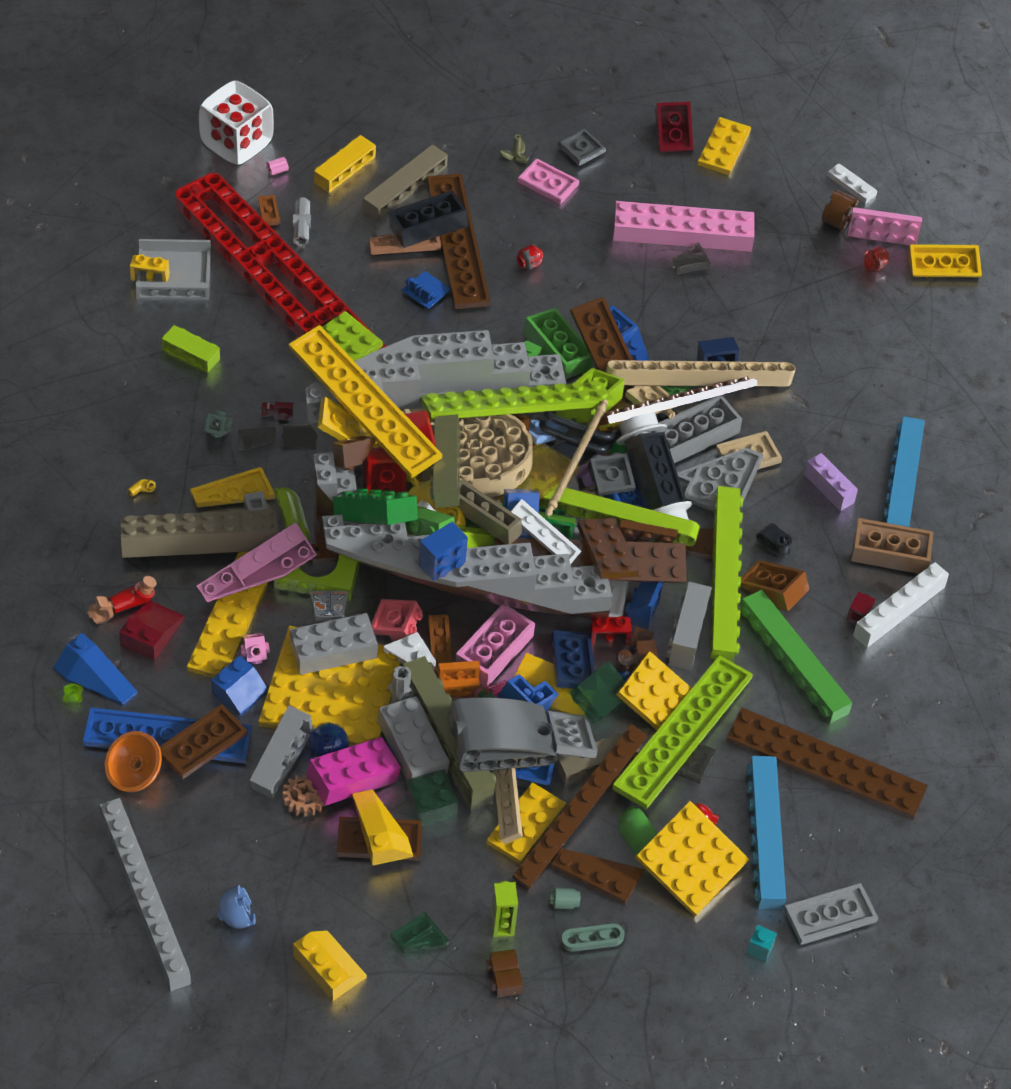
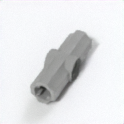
(301, 222)
(400, 684)

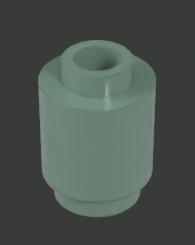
(564, 898)

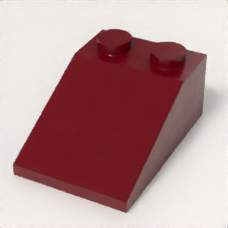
(674, 126)
(149, 629)

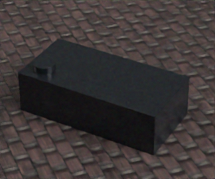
(428, 218)

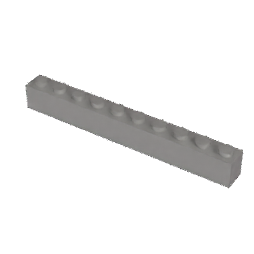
(145, 895)

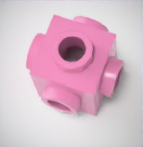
(254, 641)

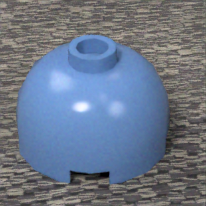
(235, 908)

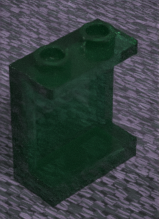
(598, 692)

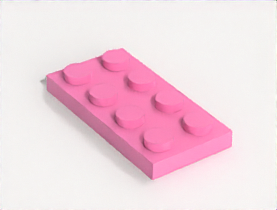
(884, 226)

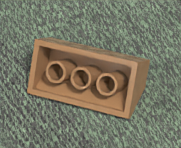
(892, 546)

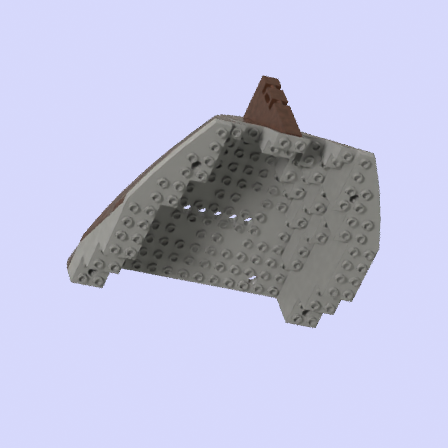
(491, 574)

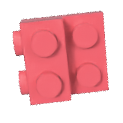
(396, 618)

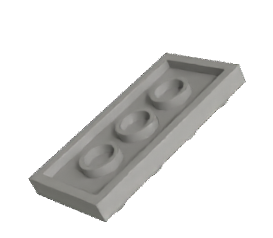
(572, 735)
(830, 913)

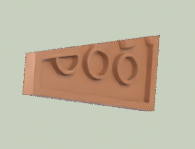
(389, 244)

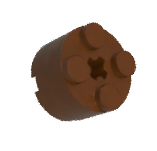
(839, 210)

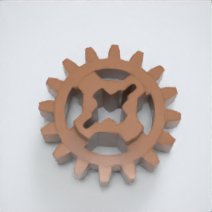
(301, 796)

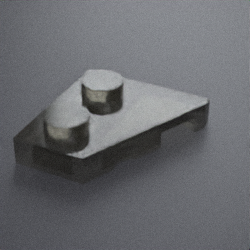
(691, 260)

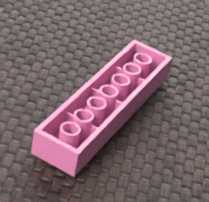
(683, 226)

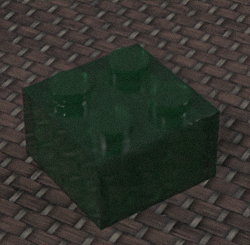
(431, 797)

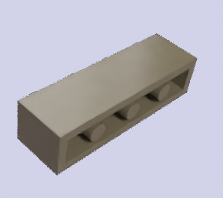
(489, 514)
(574, 768)

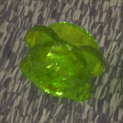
(72, 688)

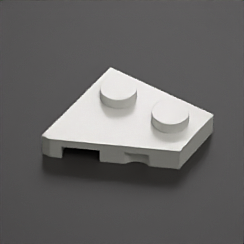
(409, 649)

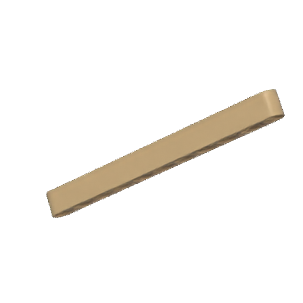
(700, 372)

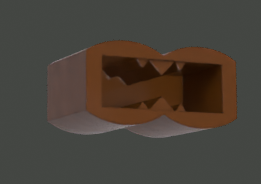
(505, 973)

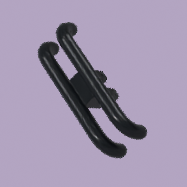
(575, 432)

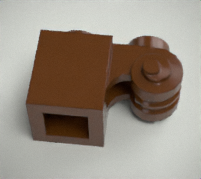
(641, 648)

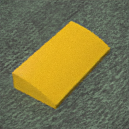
(944, 260)
(536, 671)

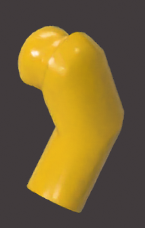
(141, 486)

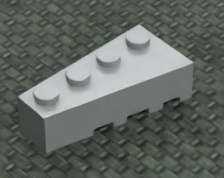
(281, 752)

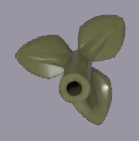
(518, 148)

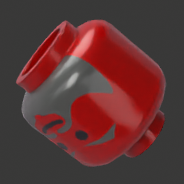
(529, 257)

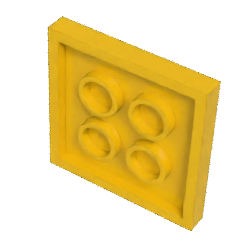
(653, 690)

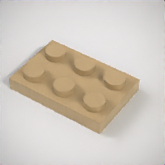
(758, 442)

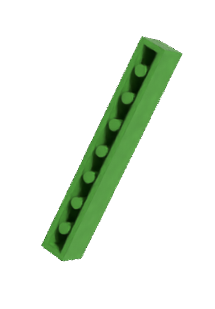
(796, 656)

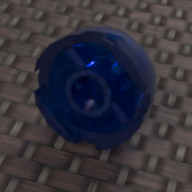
(324, 732)

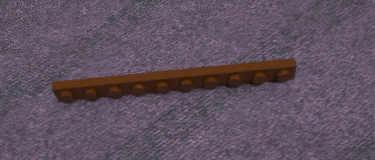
(579, 807)

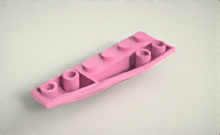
(263, 564)

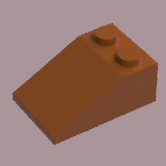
(780, 583)

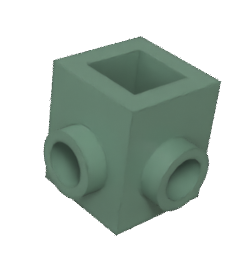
(214, 428)

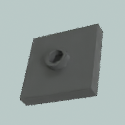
(581, 147)

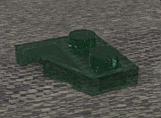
(419, 935)

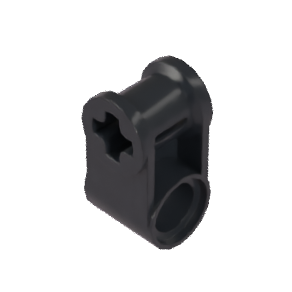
(775, 539)

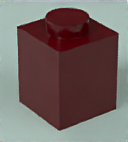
(860, 607)

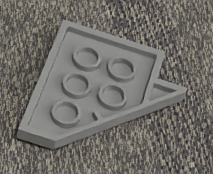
(731, 470)

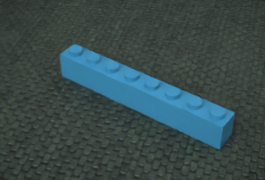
(904, 471)
(767, 833)

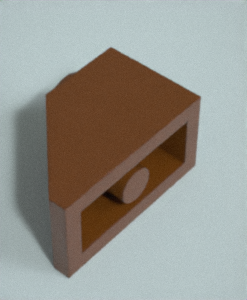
(352, 451)

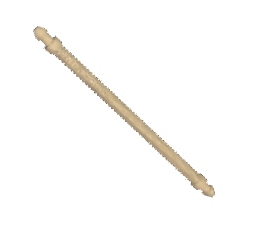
(552, 504)

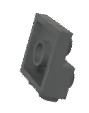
(611, 474)

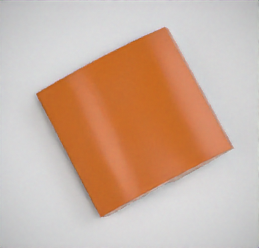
(459, 677)

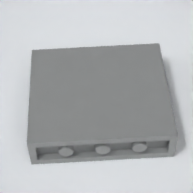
(188, 266)

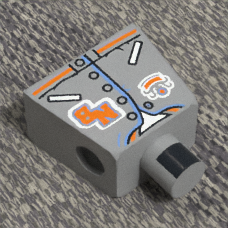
(328, 605)

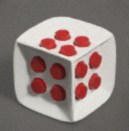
(236, 122)

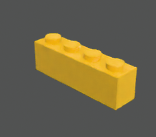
(344, 163)

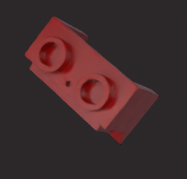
(609, 627)

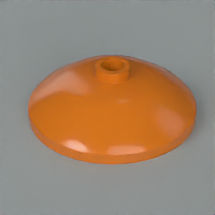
(124, 758)

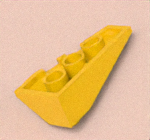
(381, 832)

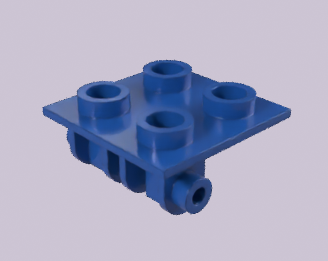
(425, 289)

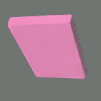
(548, 181)

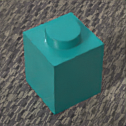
(761, 943)

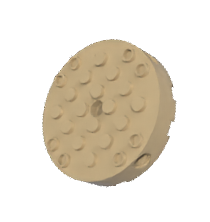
(493, 453)

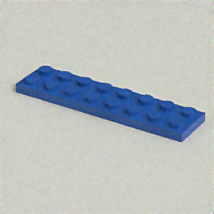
(107, 725)

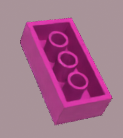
(353, 770)

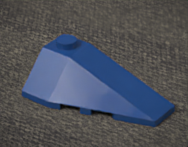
(89, 667)

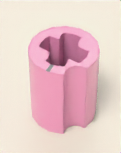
(277, 166)

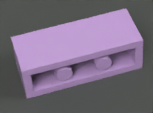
(830, 482)

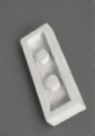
(852, 183)

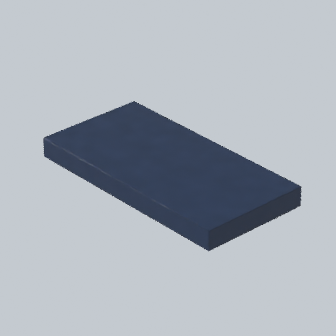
(571, 657)

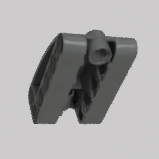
(500, 734)

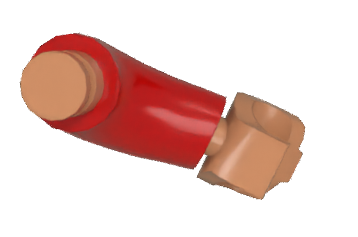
(128, 598)

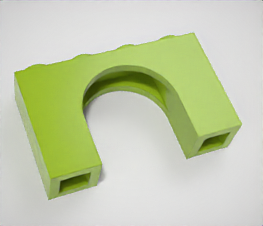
(340, 579)

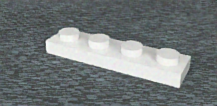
(544, 531)

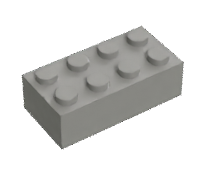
(688, 626)
(333, 643)
(412, 738)

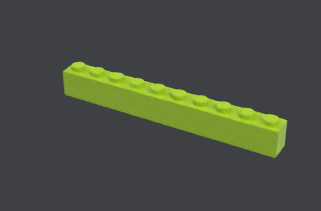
(725, 573)

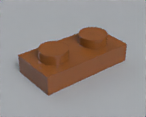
(269, 209)

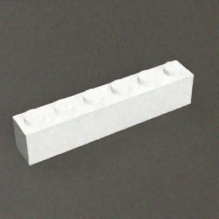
(900, 605)

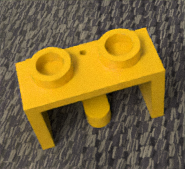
(151, 266)

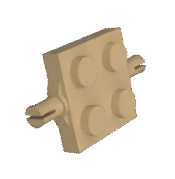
(645, 393)

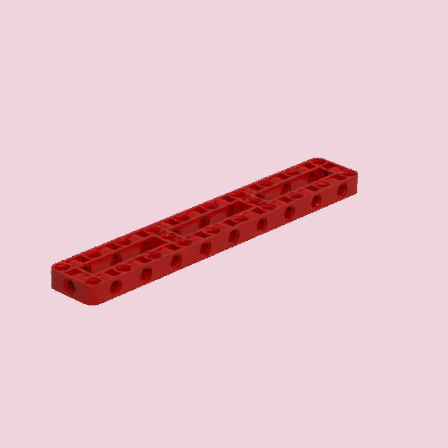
(252, 261)

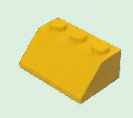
(327, 963)

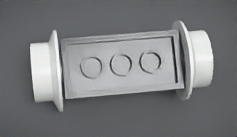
(653, 465)

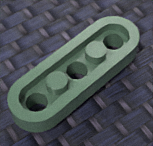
(599, 932)

